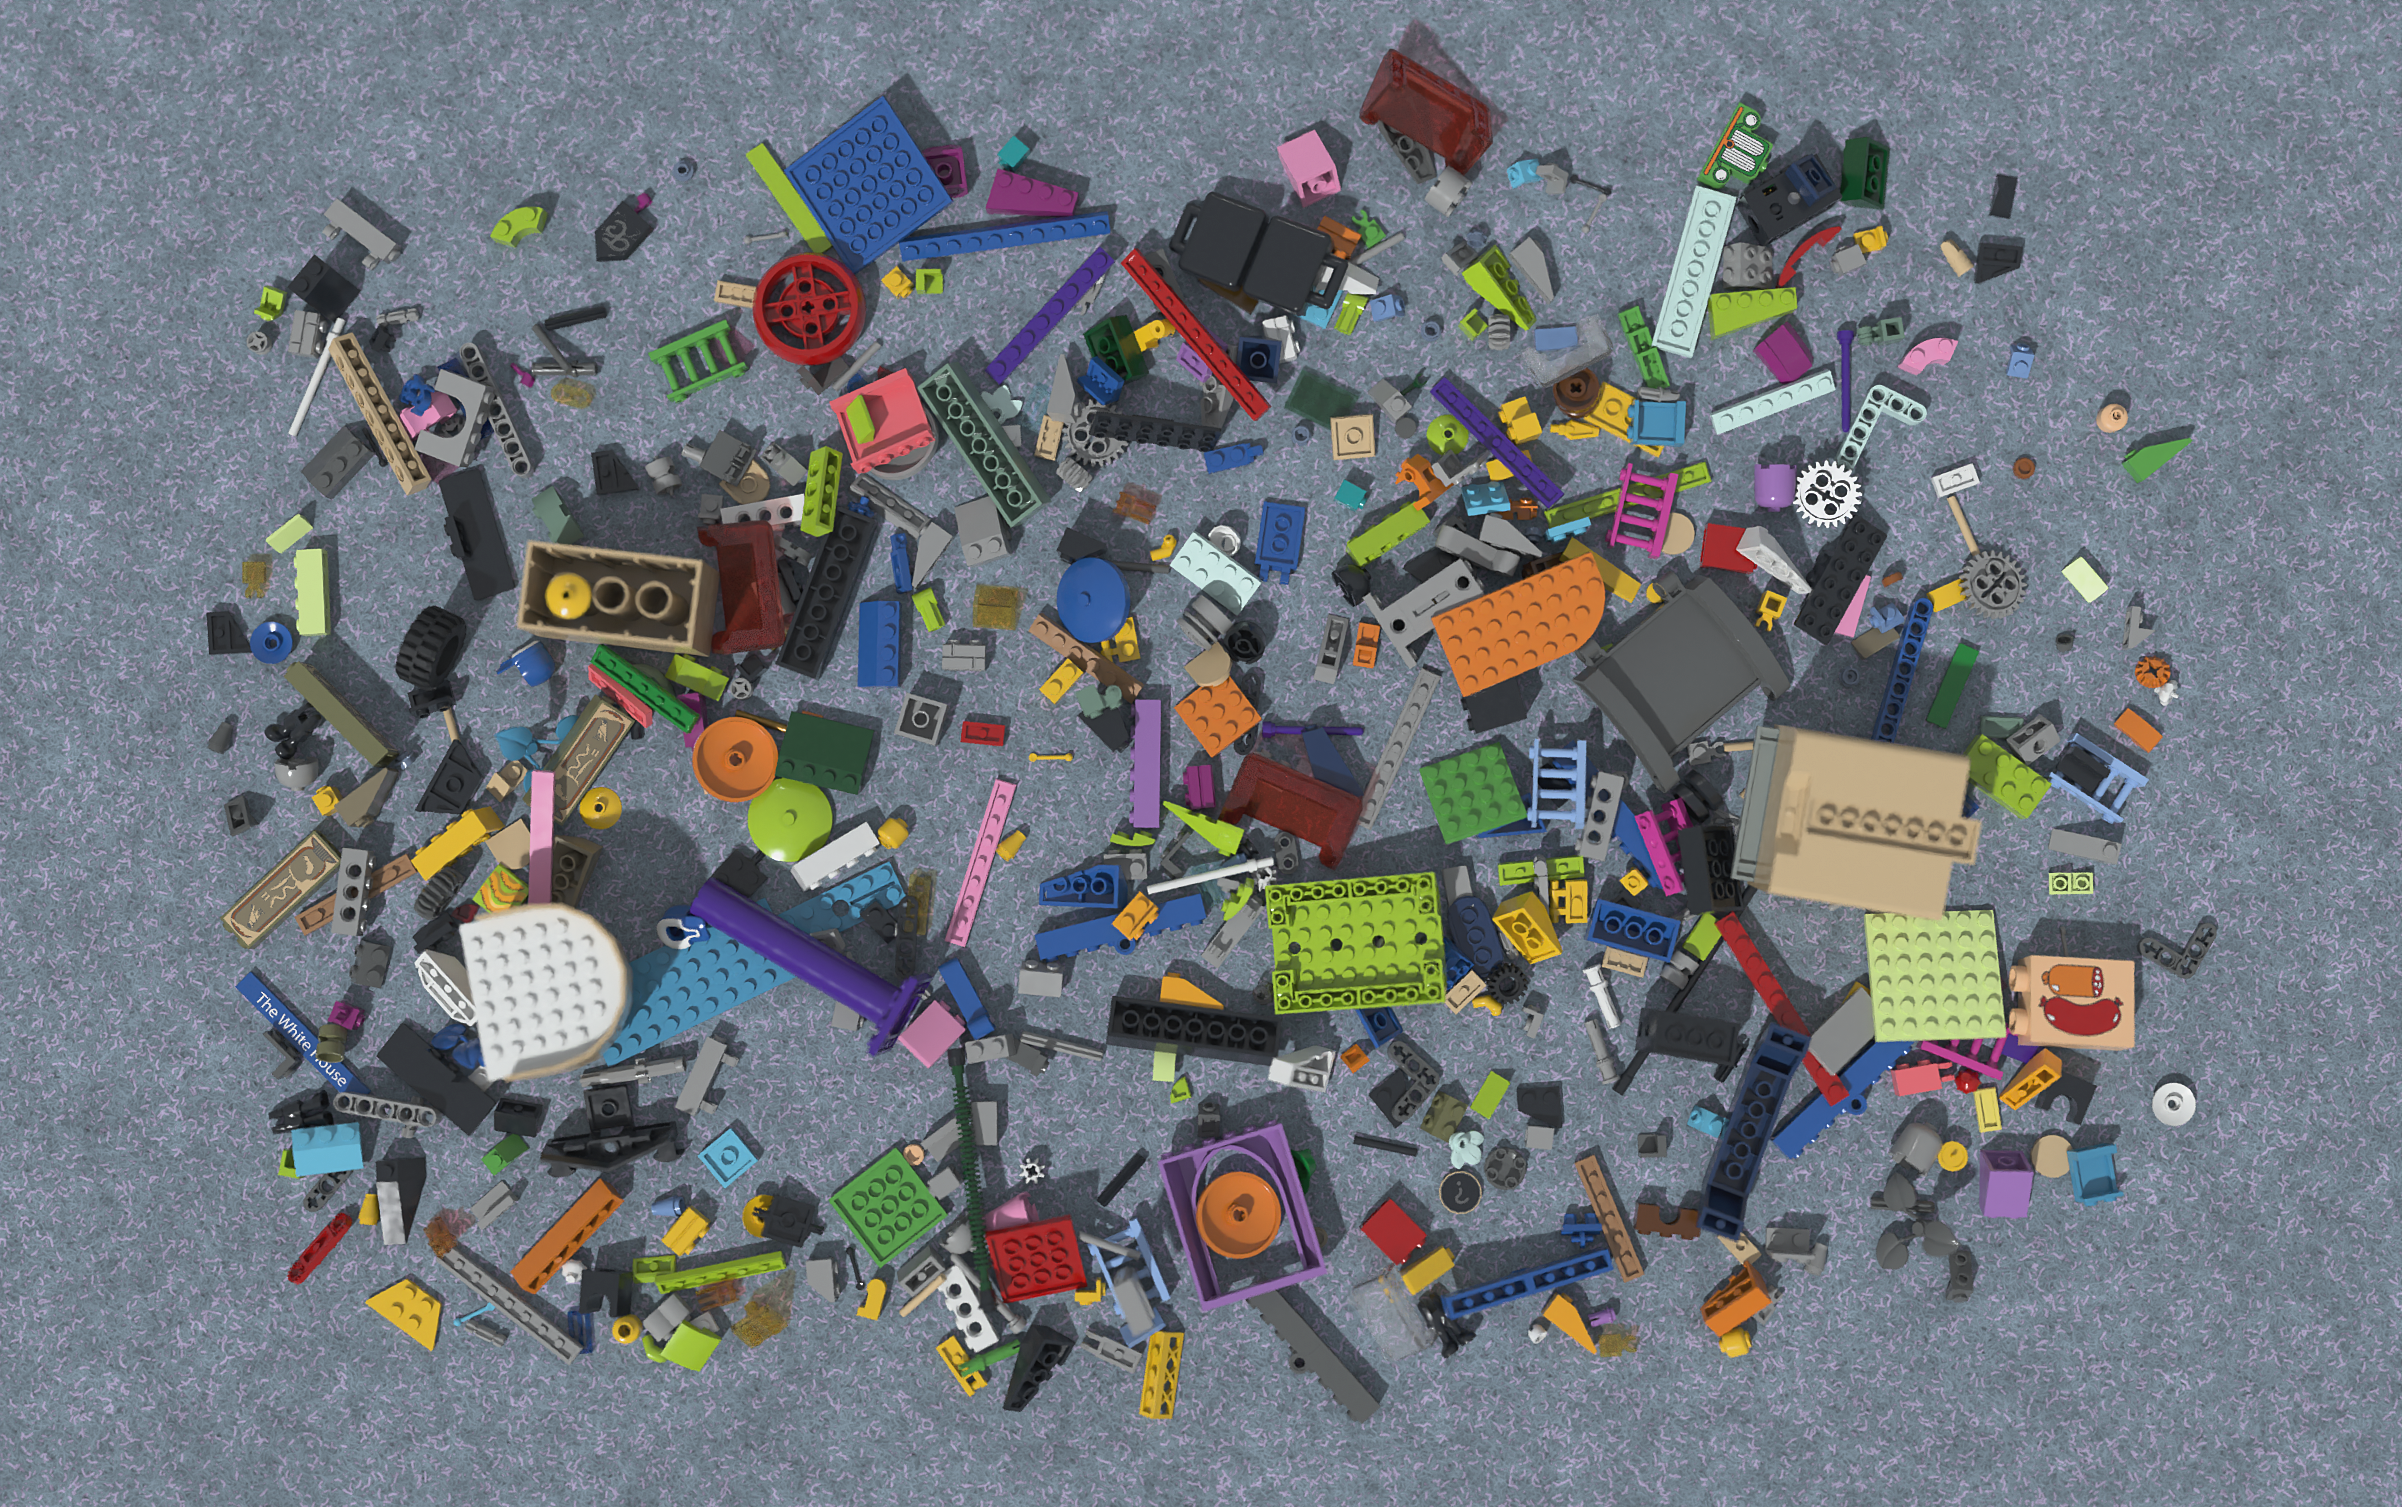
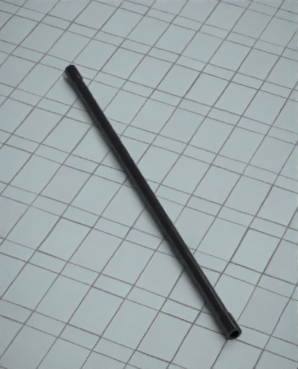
(1627, 1077)

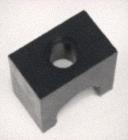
(2074, 1089)
(609, 1282)

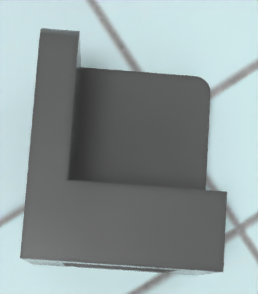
(1652, 1145)

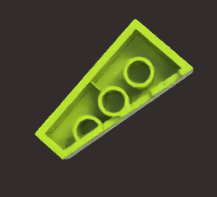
(1748, 308)
(1386, 535)

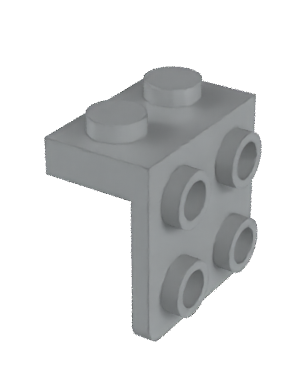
(1747, 266)
(1451, 470)

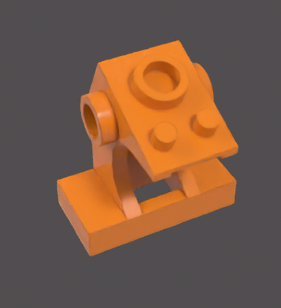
(1424, 478)

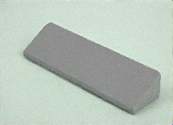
(887, 507)

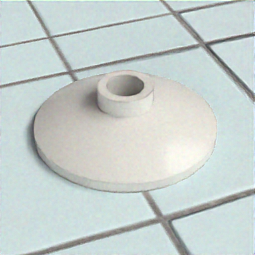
(2183, 1108)

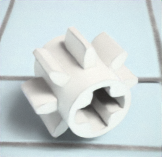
(1267, 881)
(1026, 1172)

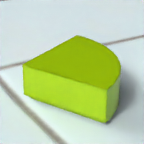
(1180, 1091)

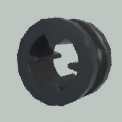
(1249, 848)

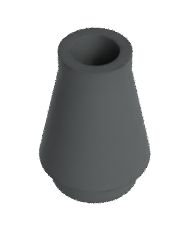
(221, 738)

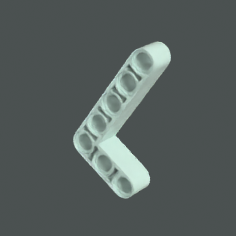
(1866, 426)

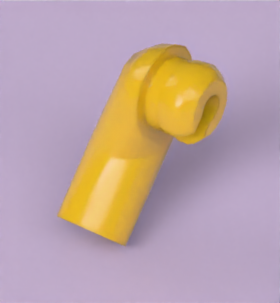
(1166, 549)
(1489, 1002)

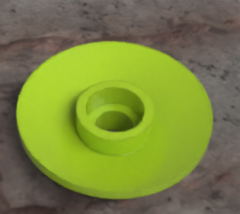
(1437, 439)

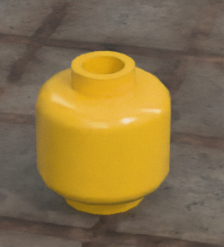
(893, 833)
(620, 1330)
(1736, 1342)

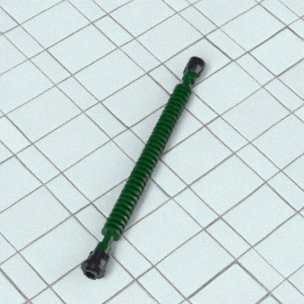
(987, 1294)

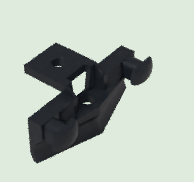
(632, 1143)

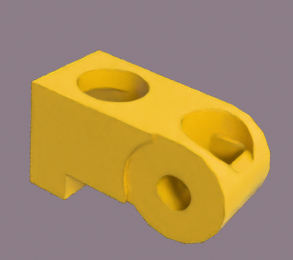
(1150, 333)
(876, 1293)

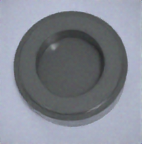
(1405, 428)

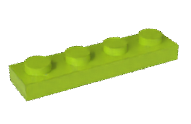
(1557, 868)

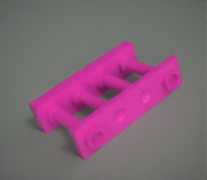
(1657, 525)
(1678, 818)
(1970, 1060)

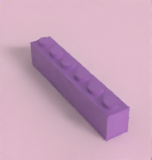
(1146, 763)

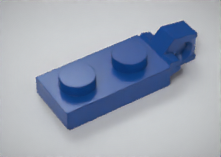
(1231, 457)
(900, 563)

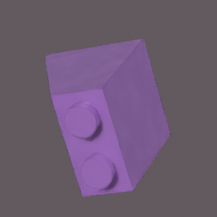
(2004, 1183)

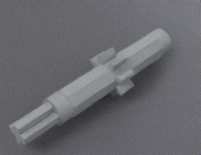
(641, 1071)

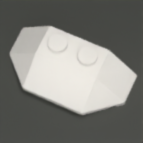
(448, 984)

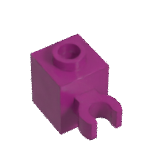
(347, 1015)

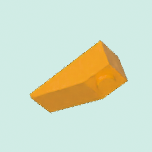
(1181, 991)
(2032, 1079)
(1565, 1316)

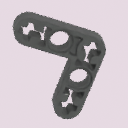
(2179, 959)
(1419, 1084)
(319, 1185)

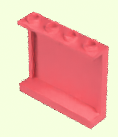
(896, 416)

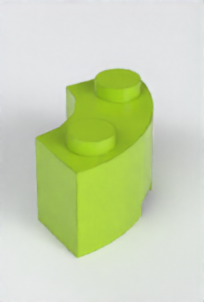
(519, 224)
(696, 677)

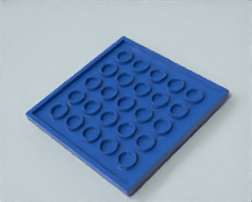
(868, 185)

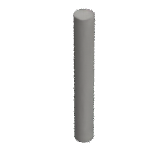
(1377, 249)
(856, 366)
(1109, 1245)

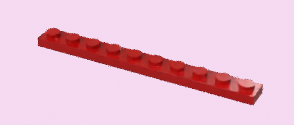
(1196, 334)
(1776, 1001)

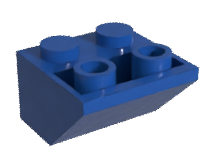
(1456, 963)

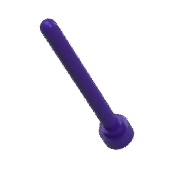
(1845, 340)
(1271, 729)

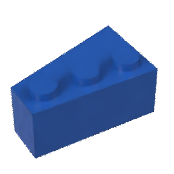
(1518, 827)

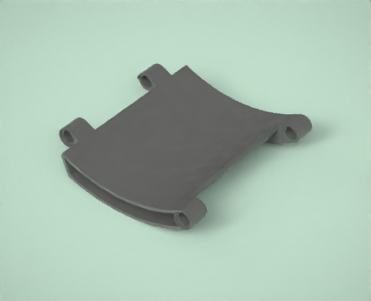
(1678, 672)

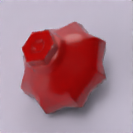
(1967, 1081)

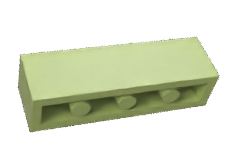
(313, 592)

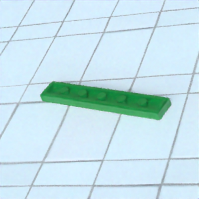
(644, 688)

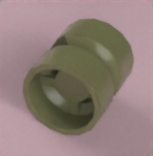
(331, 1043)

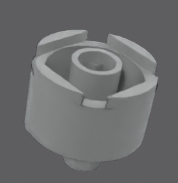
(1448, 191)

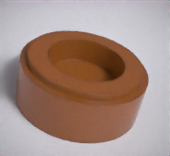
(2023, 468)
(1892, 579)

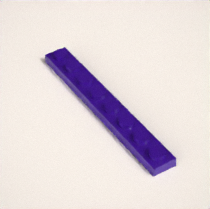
(1050, 315)
(1496, 443)

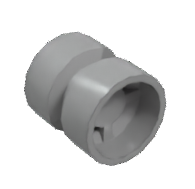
(1679, 969)

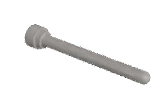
(1015, 1322)

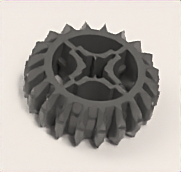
(438, 893)

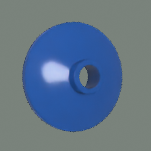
(261, 640)

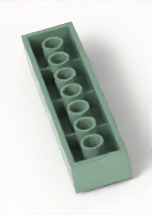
(984, 444)

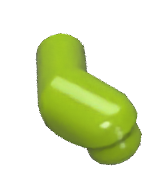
(652, 1351)

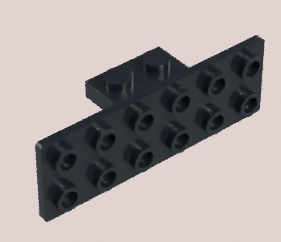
(1154, 431)
(475, 534)
(1838, 578)
(436, 1079)

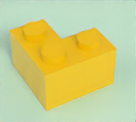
(1520, 422)

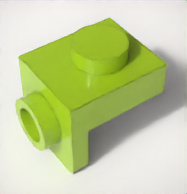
(271, 303)

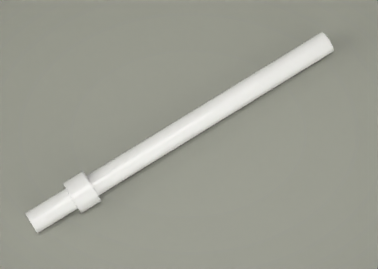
(315, 378)
(1251, 866)

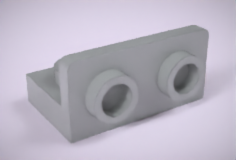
(1132, 864)

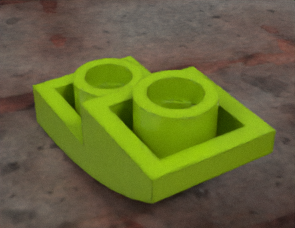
(1141, 839)
(1237, 901)

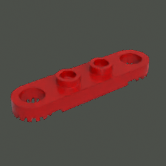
(319, 1248)

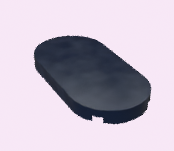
(1475, 934)

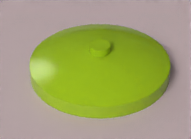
(790, 820)

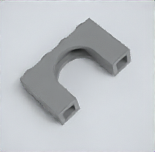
(476, 400)
(1133, 1300)

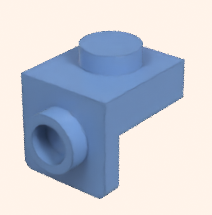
(1387, 307)
(2020, 361)

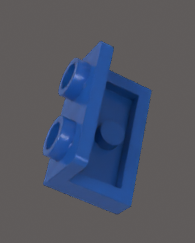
(1101, 382)

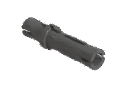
(555, 369)

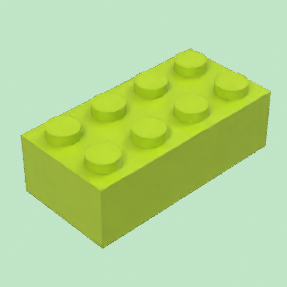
(2004, 777)

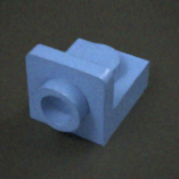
(1885, 618)

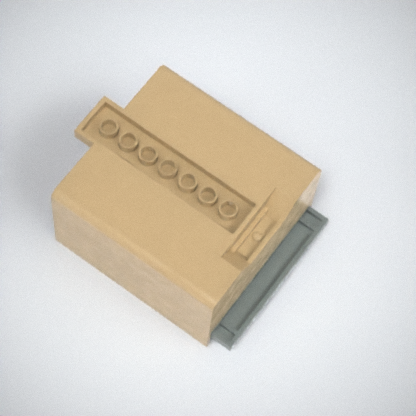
(1853, 821)

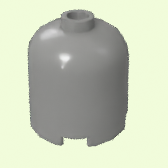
(1917, 1147)

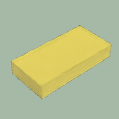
(1987, 1109)

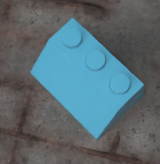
(327, 1149)

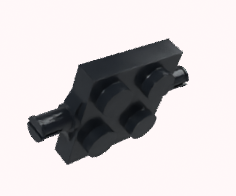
(741, 873)
(787, 1221)

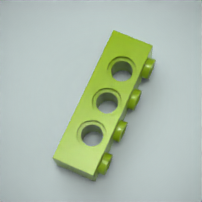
(821, 491)

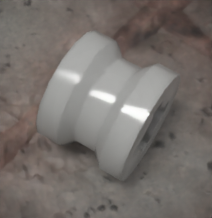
(255, 341)
(738, 689)

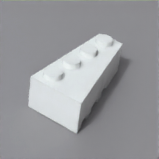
(835, 856)

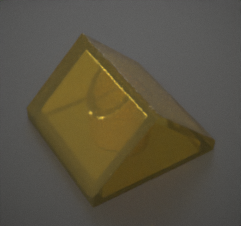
(995, 607)

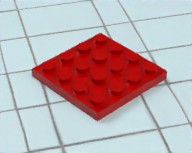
(1036, 1259)

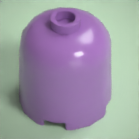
(1774, 485)

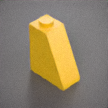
(1427, 1269)

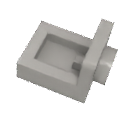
(1555, 176)

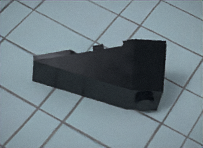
(1037, 1355)

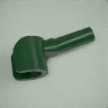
(1412, 386)

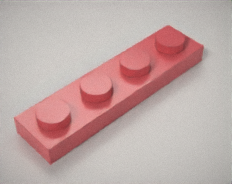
(623, 697)

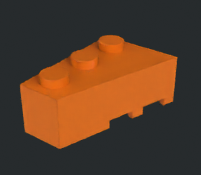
(1737, 1301)

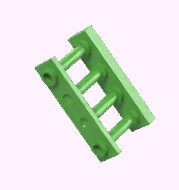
(701, 340)

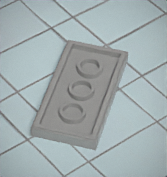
(1843, 1032)

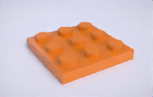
(1218, 715)

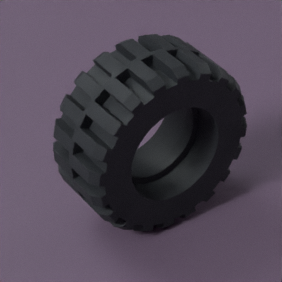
(430, 648)

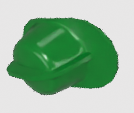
(1305, 1167)

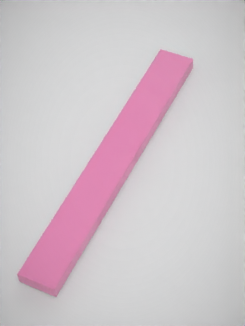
(541, 837)
(980, 862)

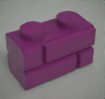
(1200, 787)

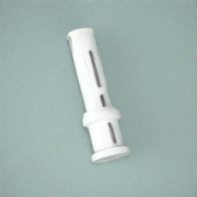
(1599, 987)

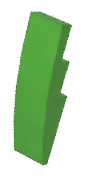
(1640, 345)

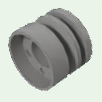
(1204, 623)

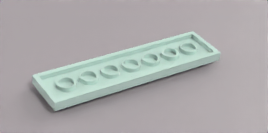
(1693, 271)

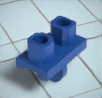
(1572, 1229)

